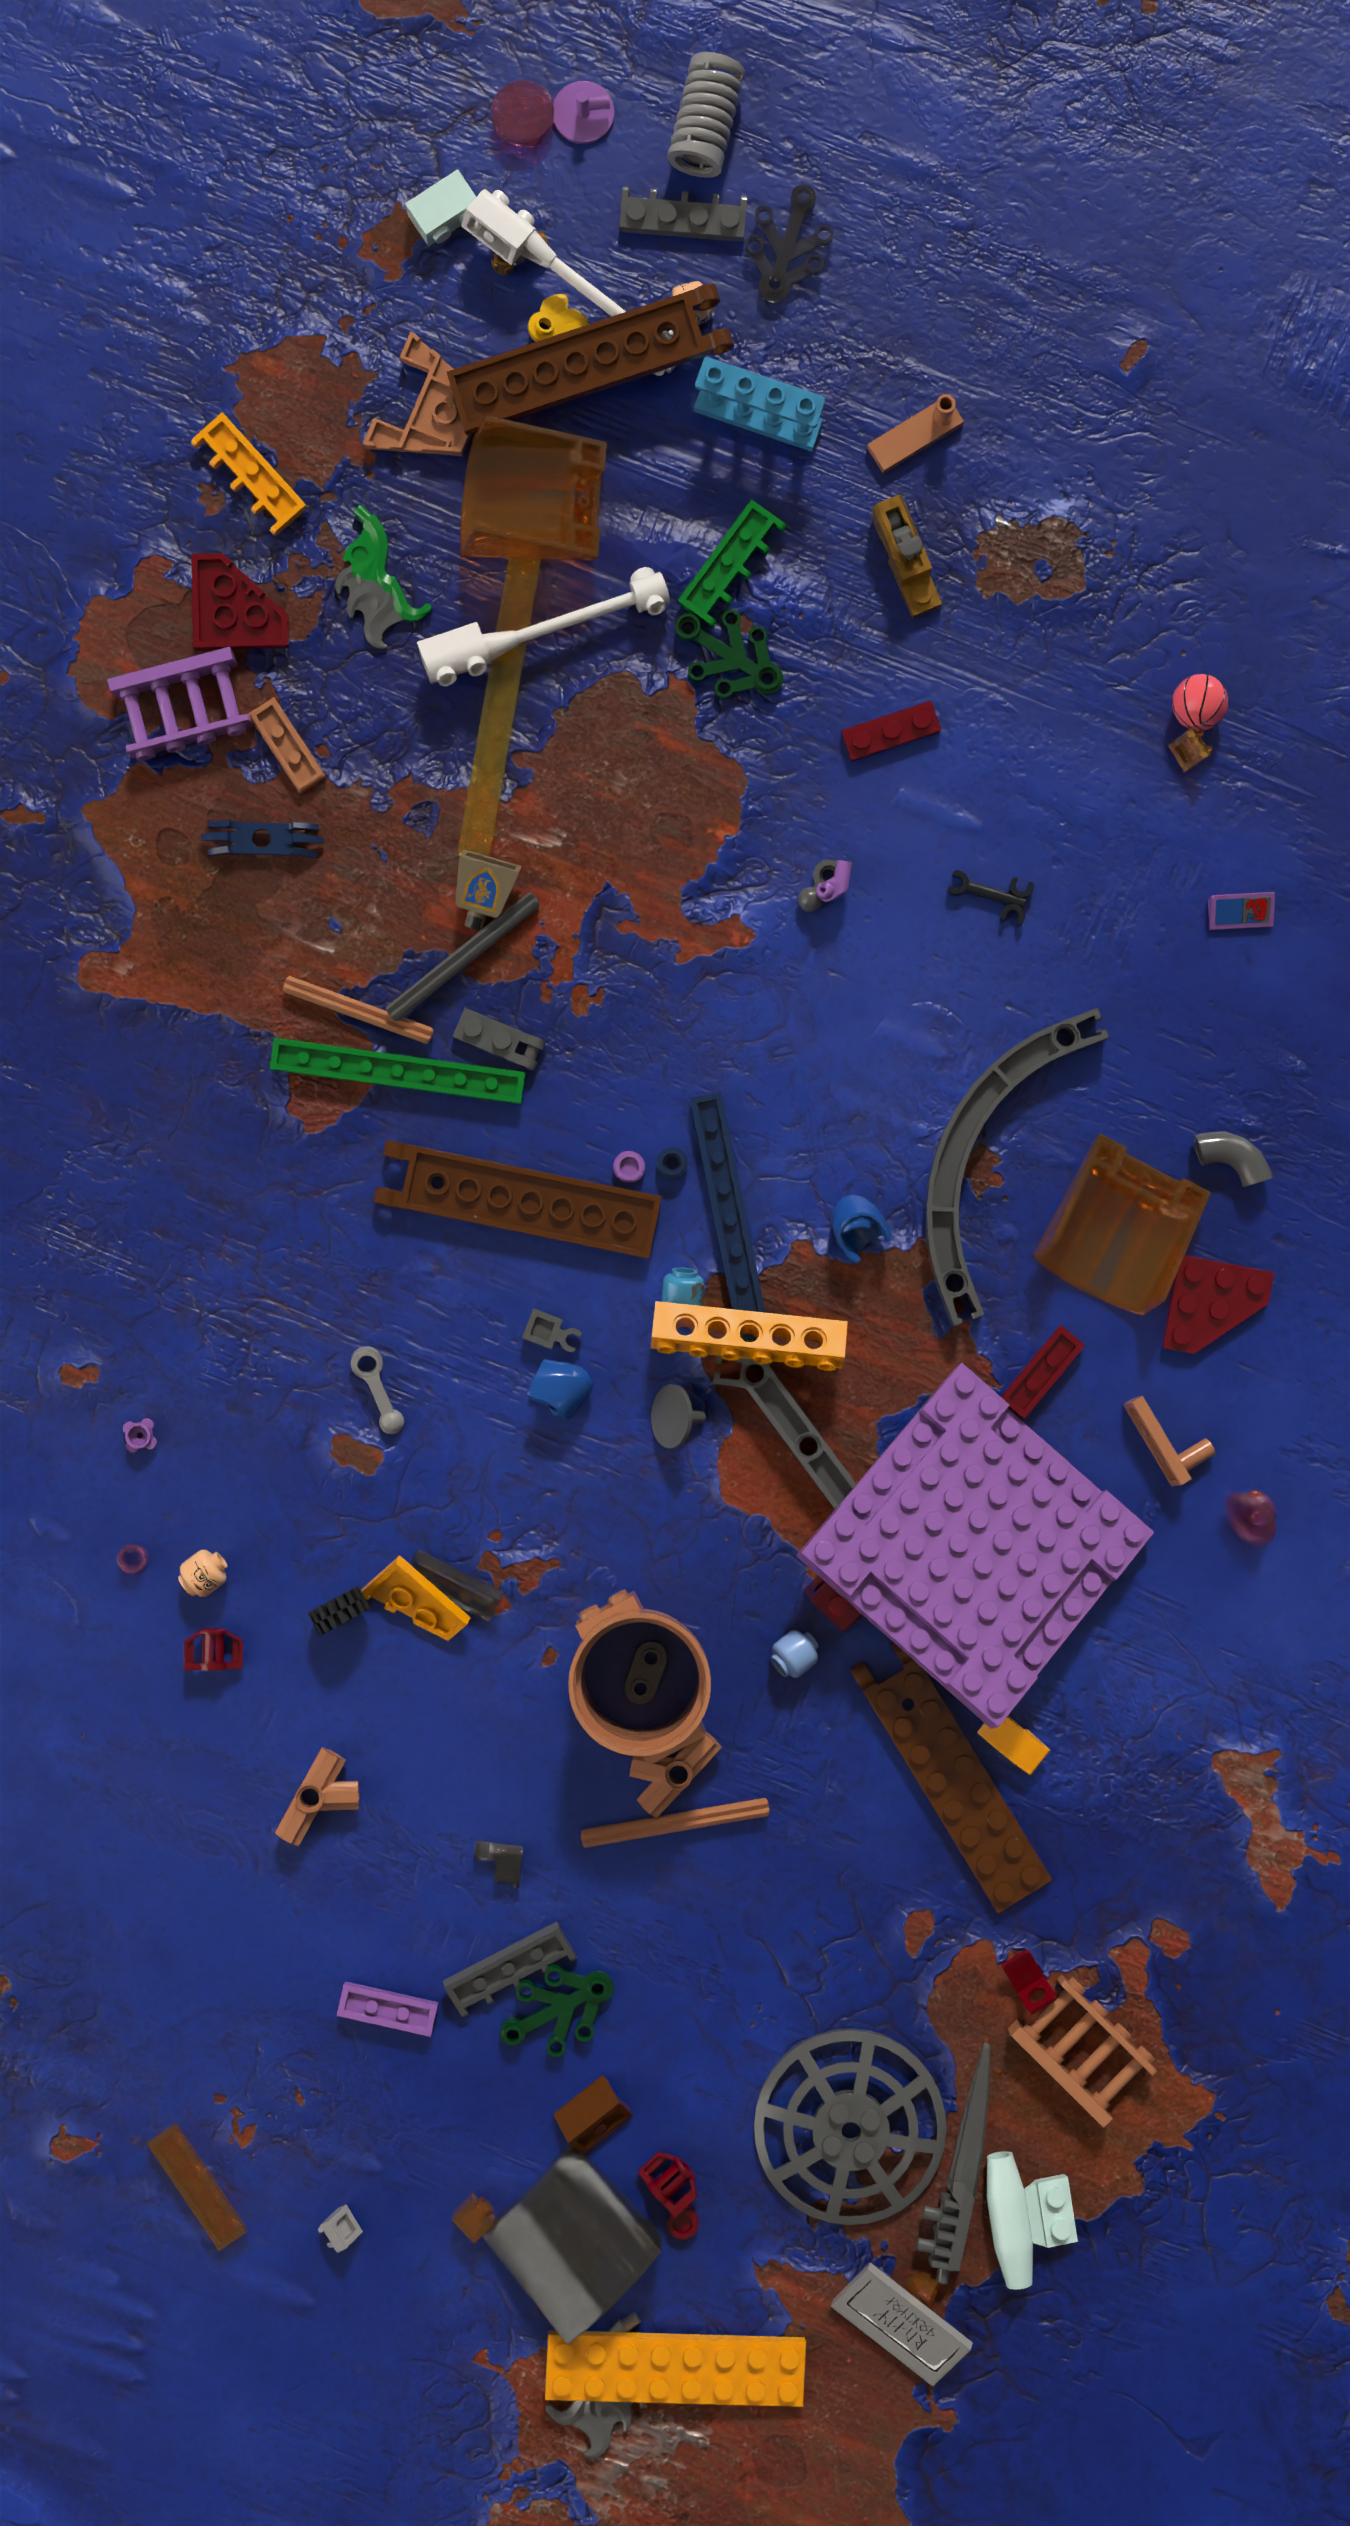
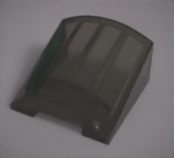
(574, 2243)

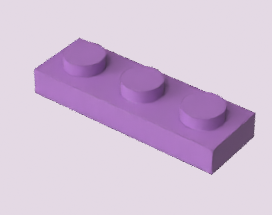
(387, 2009)

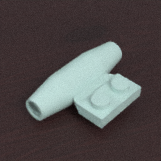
(1025, 2216)

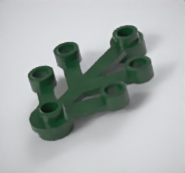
(733, 657)
(560, 2006)

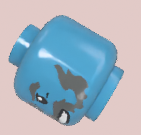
(683, 1287)

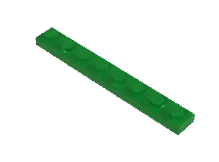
(397, 1071)

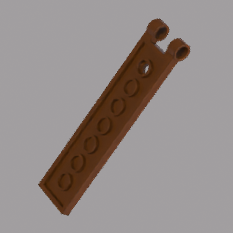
(587, 359)
(523, 1200)
(955, 1782)

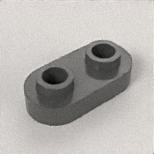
(645, 1672)

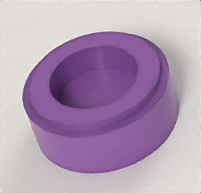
(629, 1166)

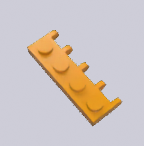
(251, 471)

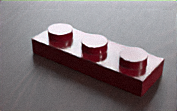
(891, 731)
(1042, 1371)

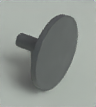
(673, 1416)

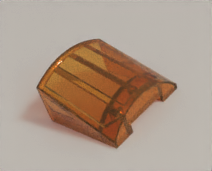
(531, 493)
(1121, 1229)

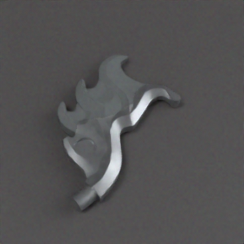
(598, 2417)

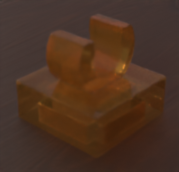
(1190, 749)

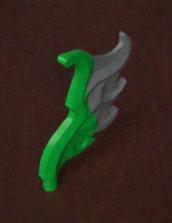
(370, 586)

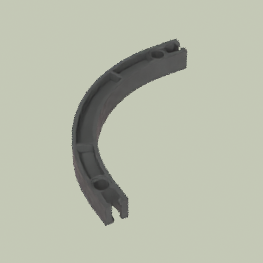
(958, 1138)

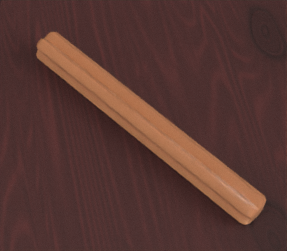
(357, 1009)

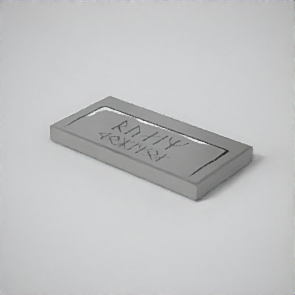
(901, 2324)

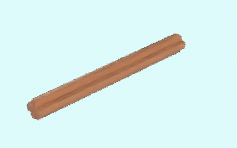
(675, 1822)

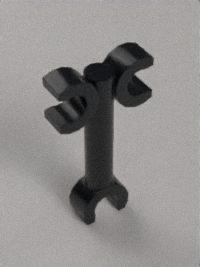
(1014, 900)

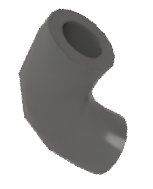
(1234, 1151)

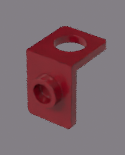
(1027, 1979)

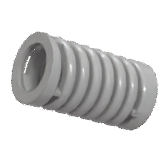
(706, 114)

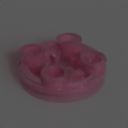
(522, 113)

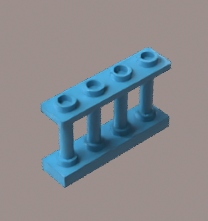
(759, 404)

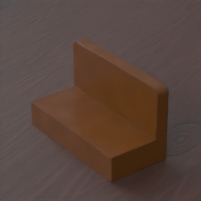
(592, 2115)

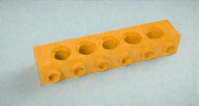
(763, 1326)

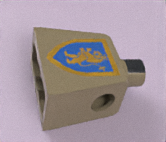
(483, 886)

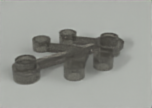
(787, 248)

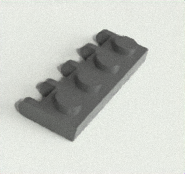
(682, 217)
(507, 1967)

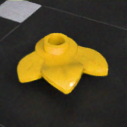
(556, 316)

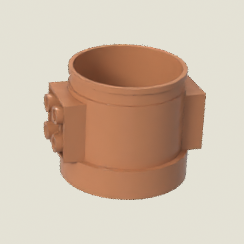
(649, 1743)

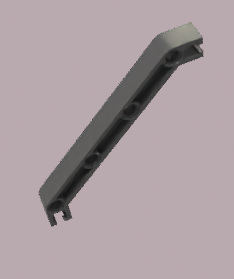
(793, 1427)

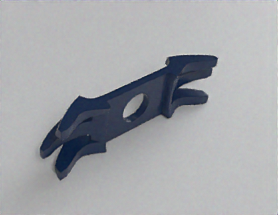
(281, 838)

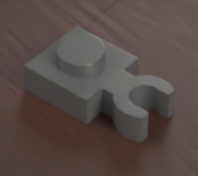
(545, 1330)

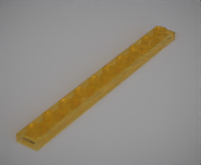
(499, 710)

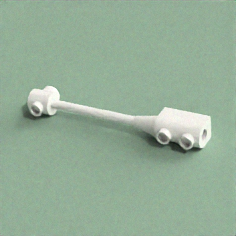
(513, 235)
(471, 651)

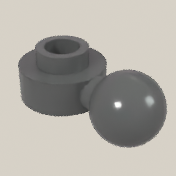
(807, 897)

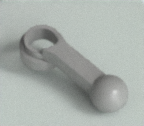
(391, 1420)

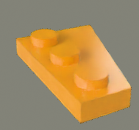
(411, 1593)

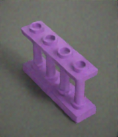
(189, 673)

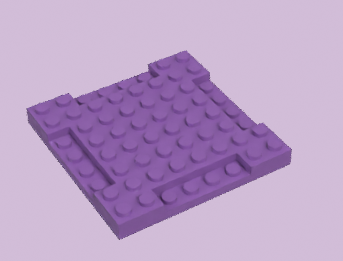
(974, 1546)

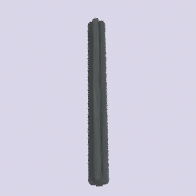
(462, 956)

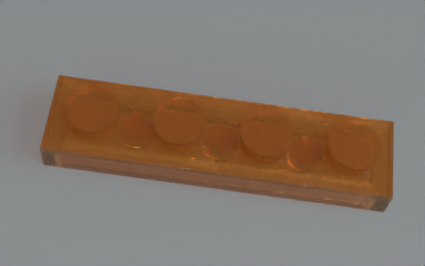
(197, 2186)

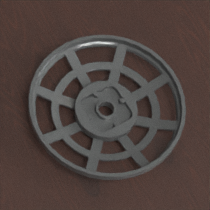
(846, 2107)

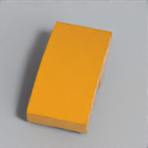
(1016, 1744)

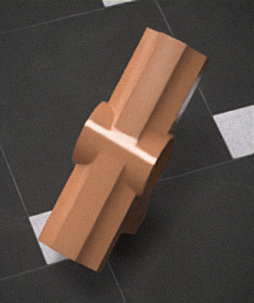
(663, 1786)
(332, 1796)

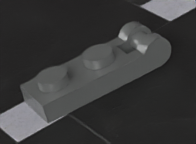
(498, 1039)

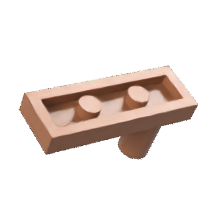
(915, 433)
(1172, 1465)

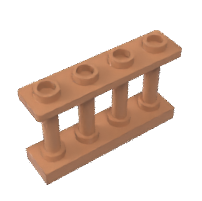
(1052, 2057)

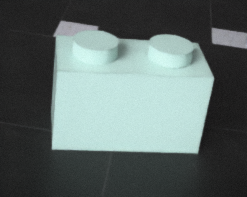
(440, 208)

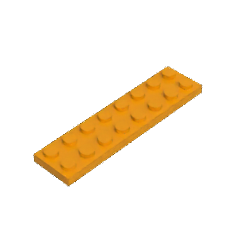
(676, 2368)

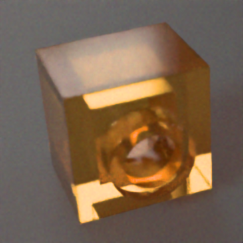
(474, 2217)

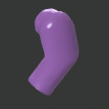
(837, 885)

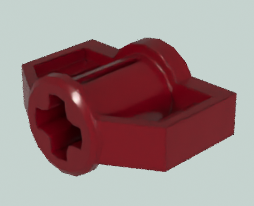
(212, 1651)
(658, 2186)

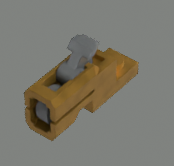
(906, 555)

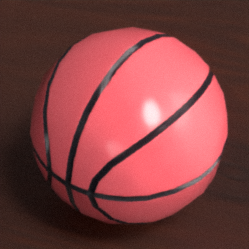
(1200, 702)

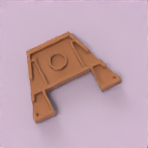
(435, 420)

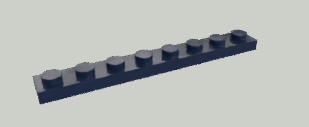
(727, 1204)

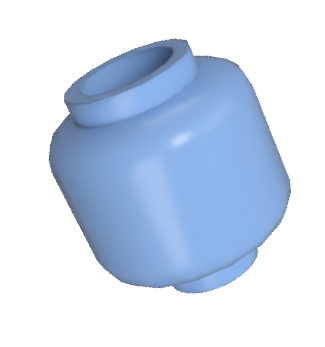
(794, 1654)

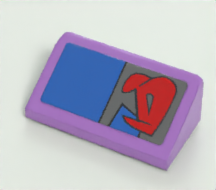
(1241, 910)

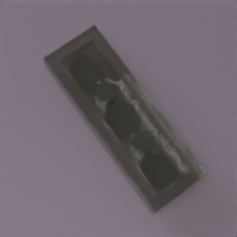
(458, 1586)

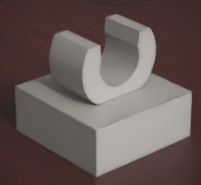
(340, 2228)

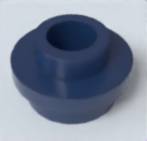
(672, 1153)

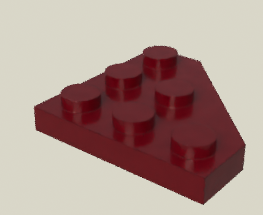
(232, 608)
(1211, 1300)

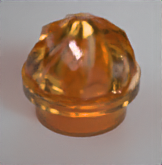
(923, 2287)

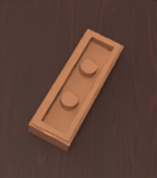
(287, 745)

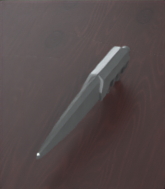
(962, 2180)

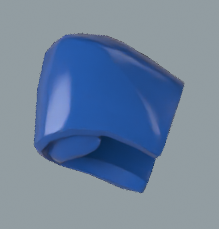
(857, 1223)
(560, 1387)

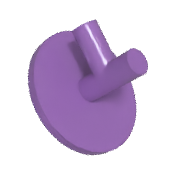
(583, 112)

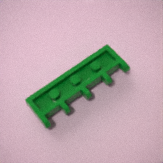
(729, 561)

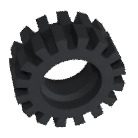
(338, 1610)

